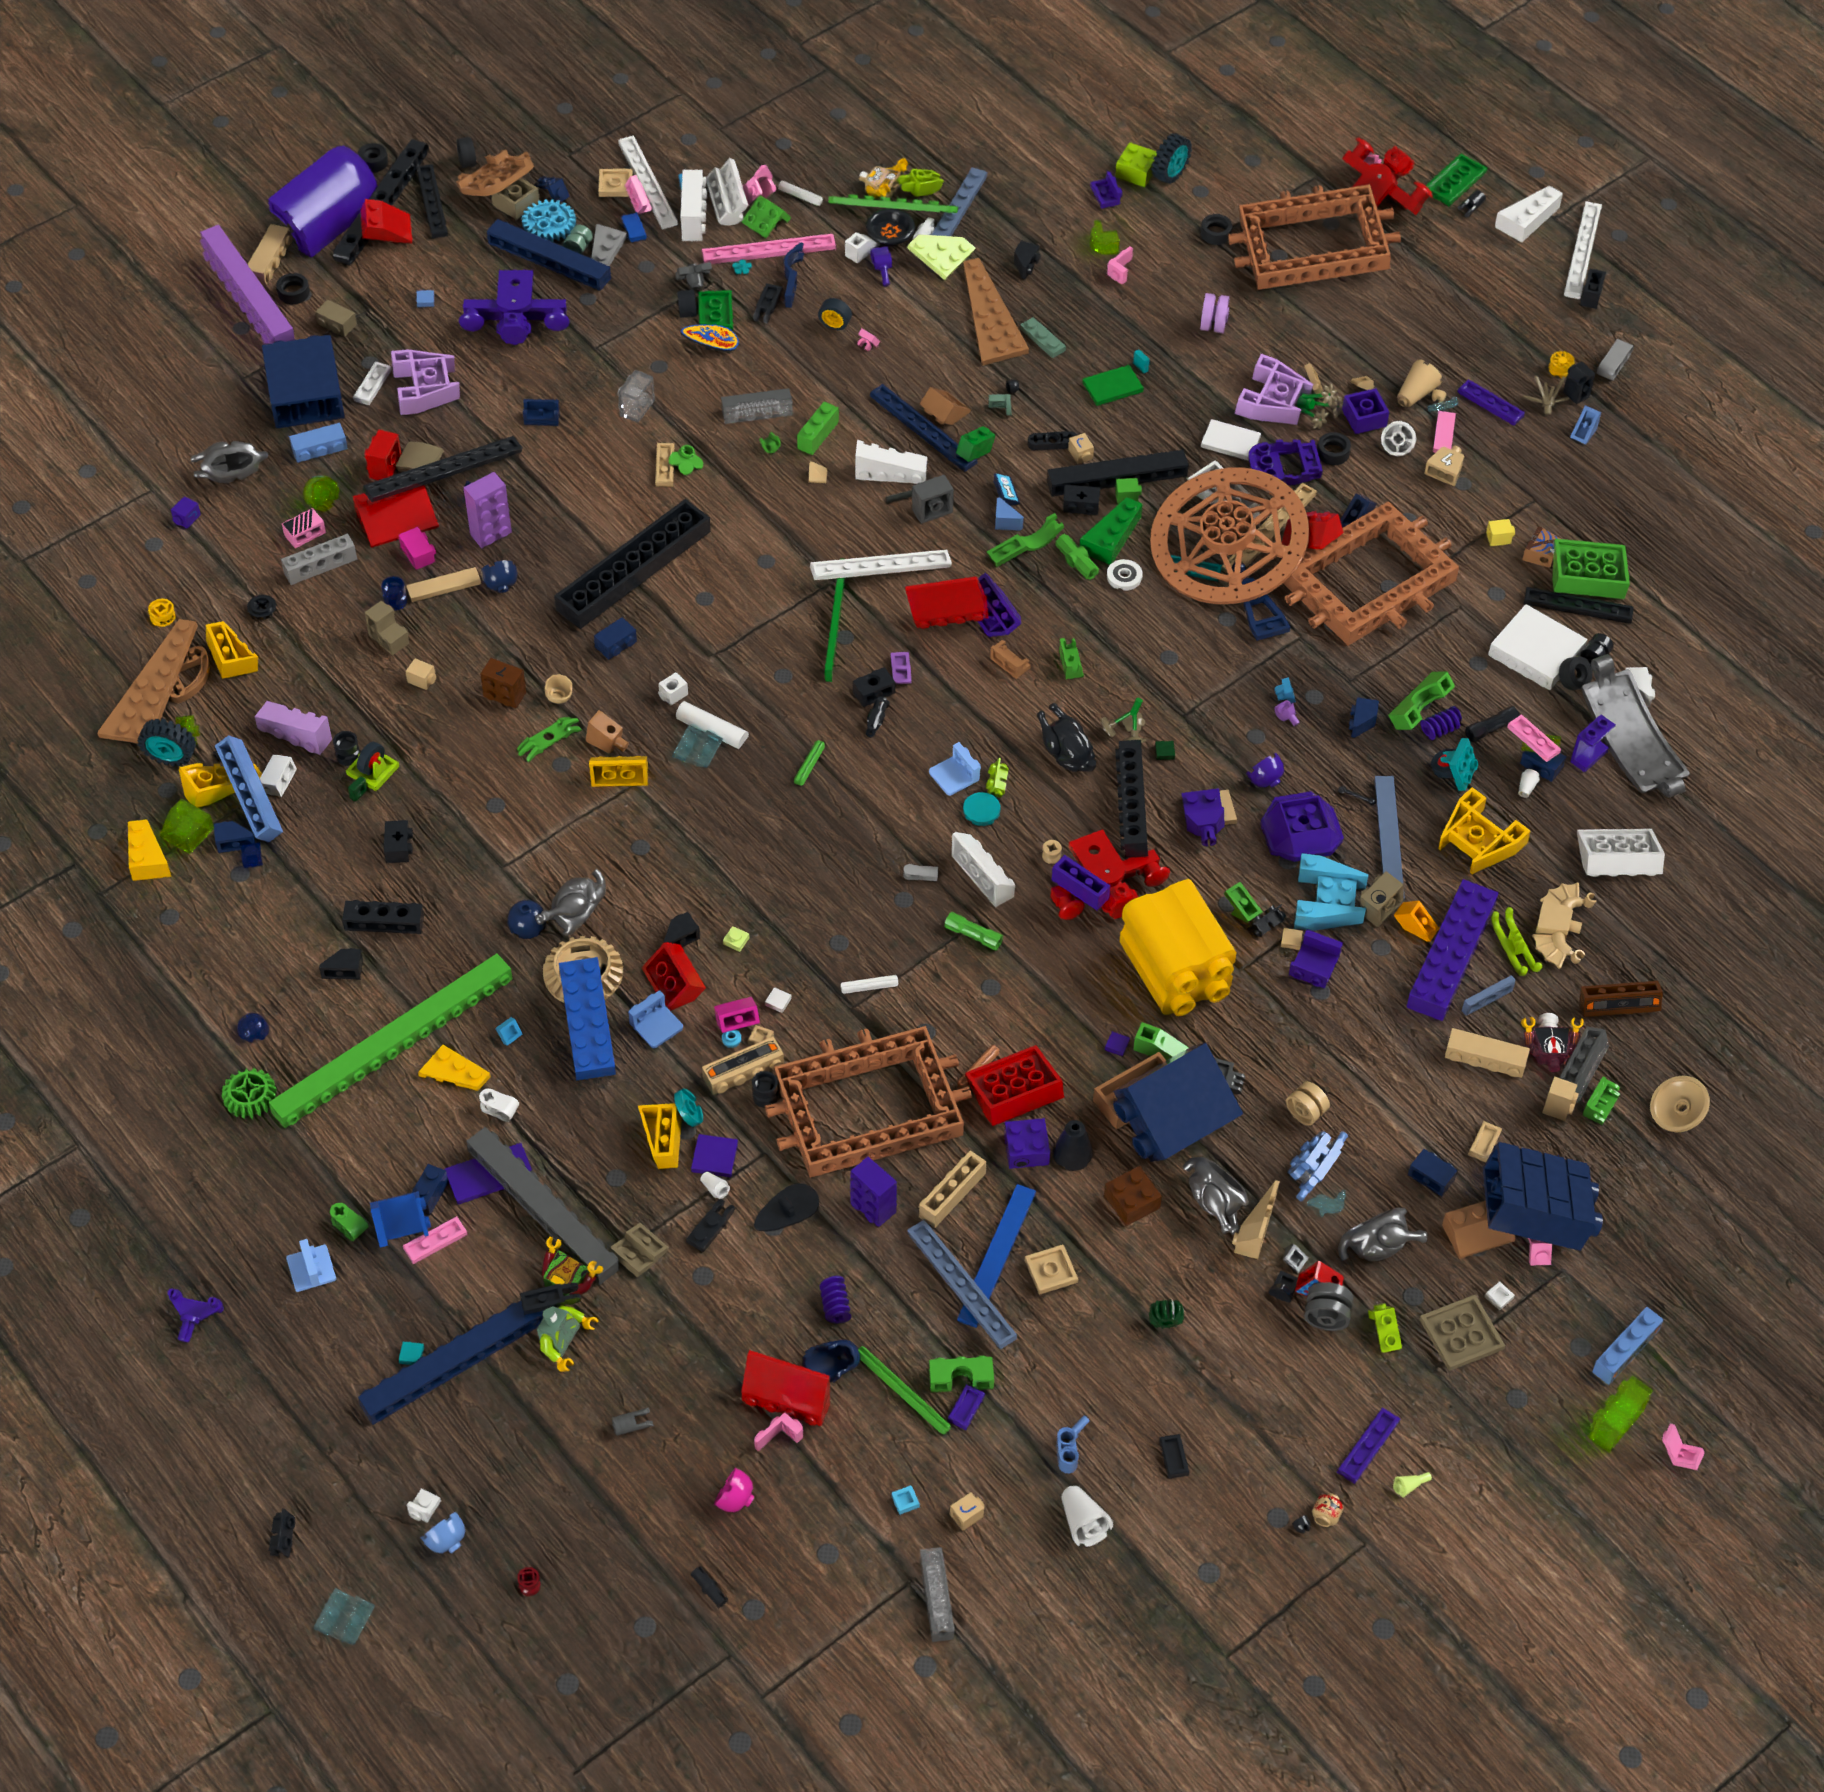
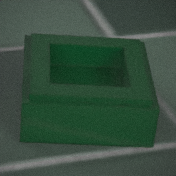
(1164, 750)
(357, 788)

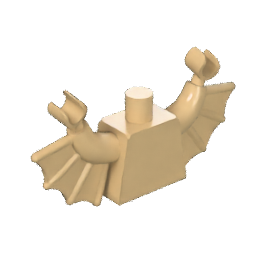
(1556, 922)

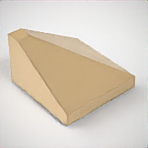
(1363, 382)
(817, 473)

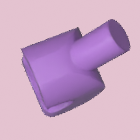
(1286, 711)

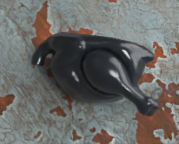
(1067, 741)

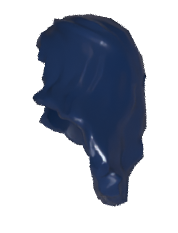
(824, 1358)

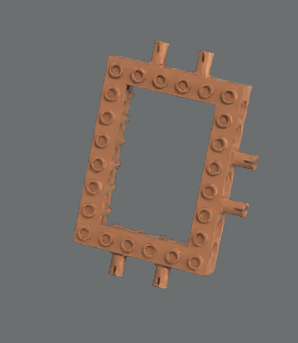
(1313, 207)
(1351, 626)
(855, 1060)

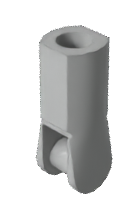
(916, 872)

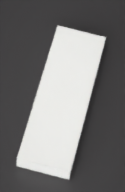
(372, 383)

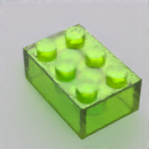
(1620, 1413)

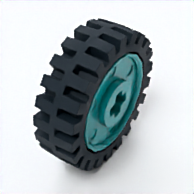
(1171, 158)
(166, 742)

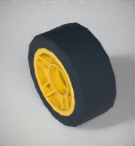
(834, 314)

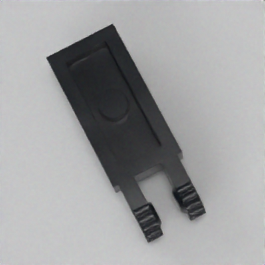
(768, 302)
(710, 1226)
(546, 1297)

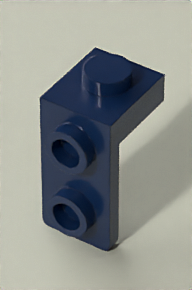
(555, 187)

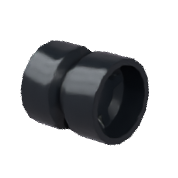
(1597, 646)
(346, 747)
(764, 1089)

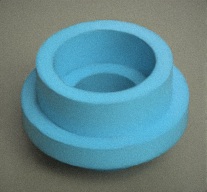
(731, 1042)

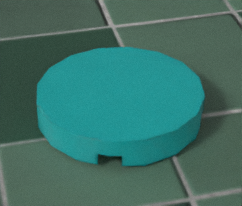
(981, 809)
(687, 1108)

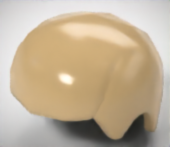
(558, 689)

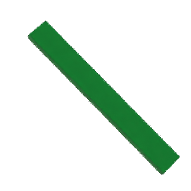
(834, 629)

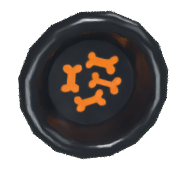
(890, 226)

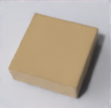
(1291, 938)
(759, 1034)

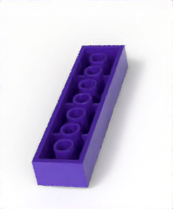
(1452, 950)

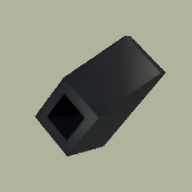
(1025, 257)

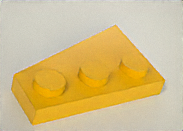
(454, 1068)

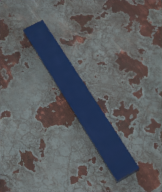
(920, 426)

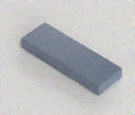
(1488, 995)

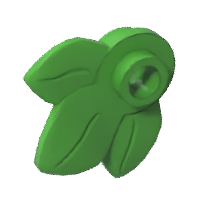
(686, 460)

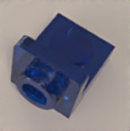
(251, 855)

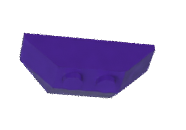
(1001, 613)

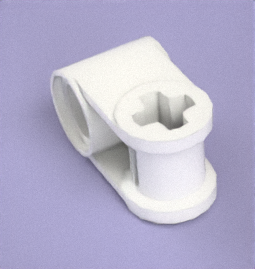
(498, 1105)

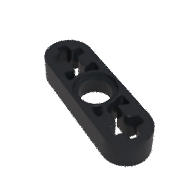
(1039, 437)

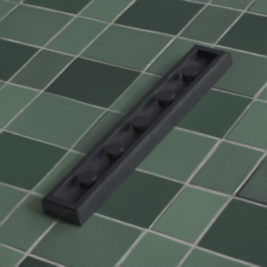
(432, 201)
(1578, 605)

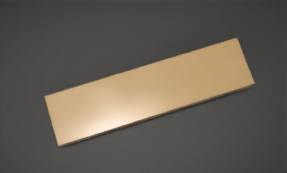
(443, 584)

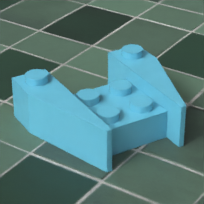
(1334, 894)

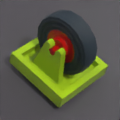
(373, 766)

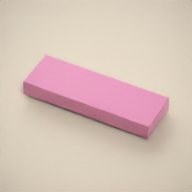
(1444, 430)
(1534, 738)
(437, 1239)

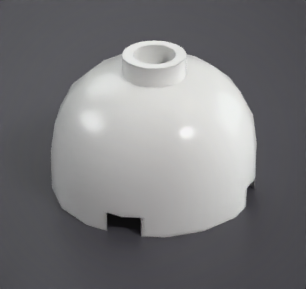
(1398, 438)

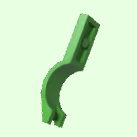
(1020, 544)

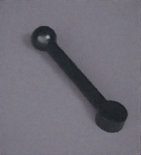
(1371, 801)

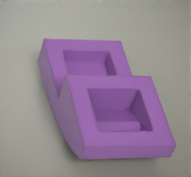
(901, 667)

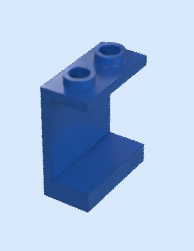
(399, 1217)

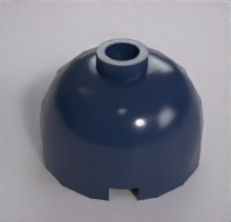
(500, 576)
(522, 919)

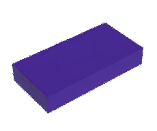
(966, 1407)

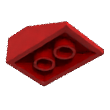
(385, 222)

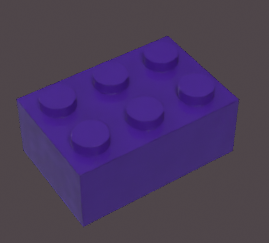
(873, 1191)

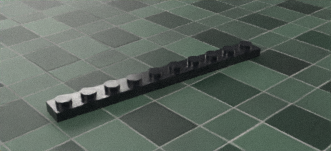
(441, 469)

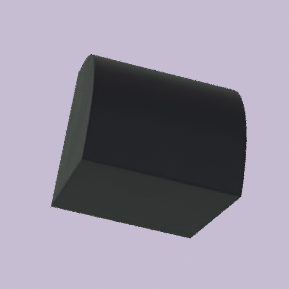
(686, 303)

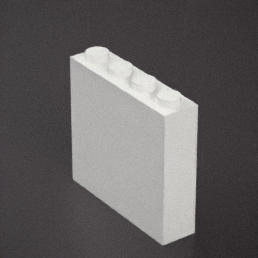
(1536, 646)

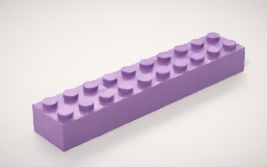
(245, 287)

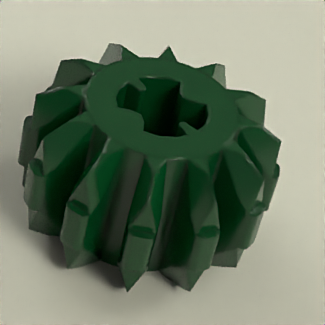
(1166, 1313)

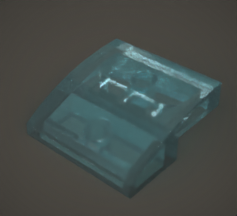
(697, 747)
(344, 1617)

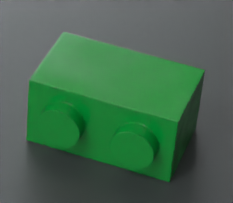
(975, 443)

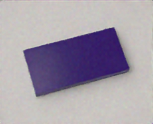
(471, 1180)

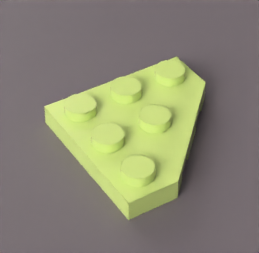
(941, 253)

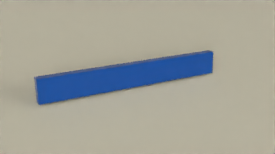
(1000, 1246)

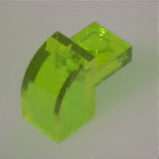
(1103, 241)

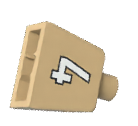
(1445, 465)

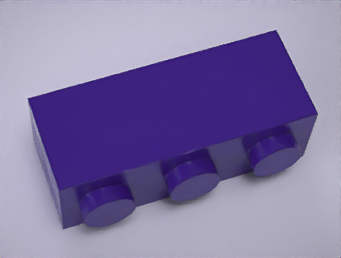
(1080, 882)

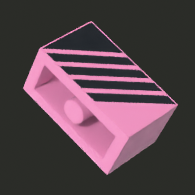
(303, 528)

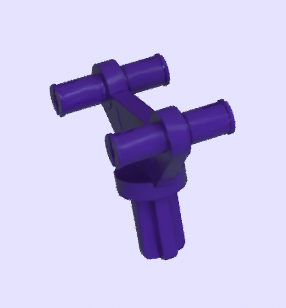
(192, 1312)

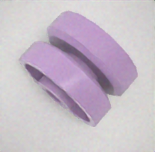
(1217, 313)

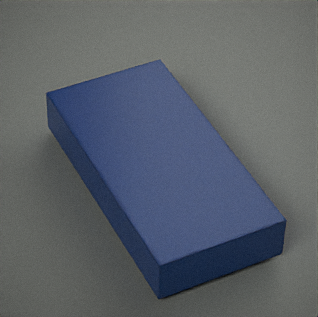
(633, 227)

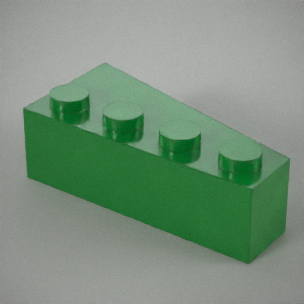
(1111, 533)

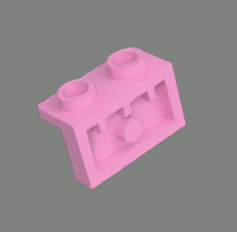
(637, 195)

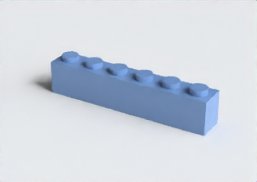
(248, 788)

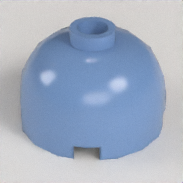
(445, 1535)

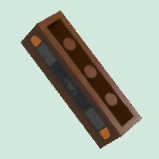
(1620, 998)

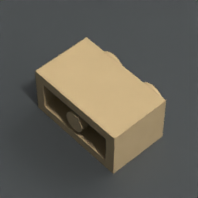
(1561, 1099)

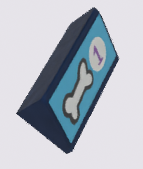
(1006, 489)

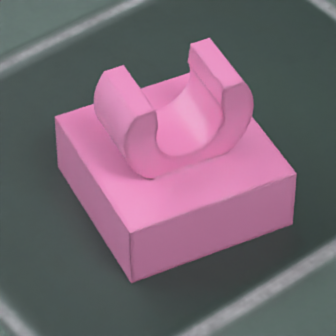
(867, 338)

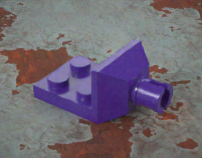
(1204, 814)

